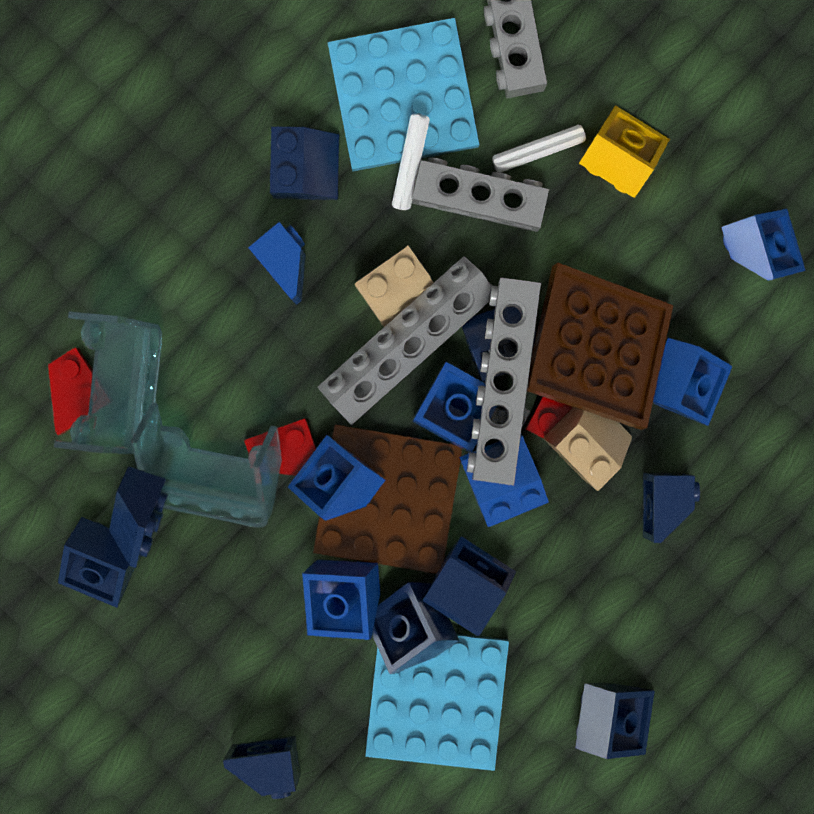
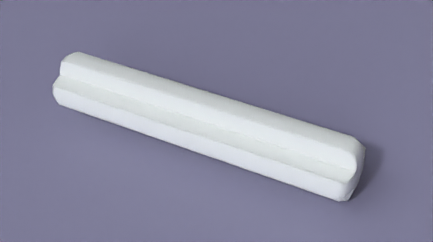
(539, 148)
(410, 161)

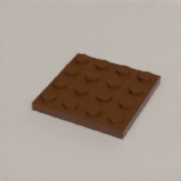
(599, 347)
(409, 513)

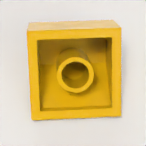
(624, 152)

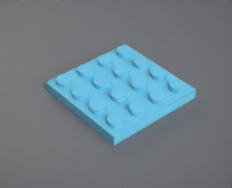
(398, 74)
(442, 707)

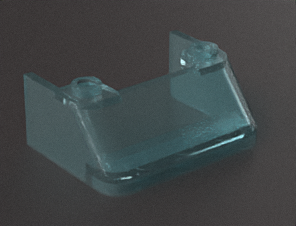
(121, 382)
(209, 481)

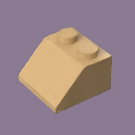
(394, 285)
(590, 445)

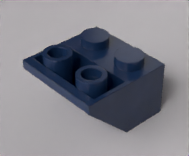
(474, 333)
(137, 513)
(469, 586)

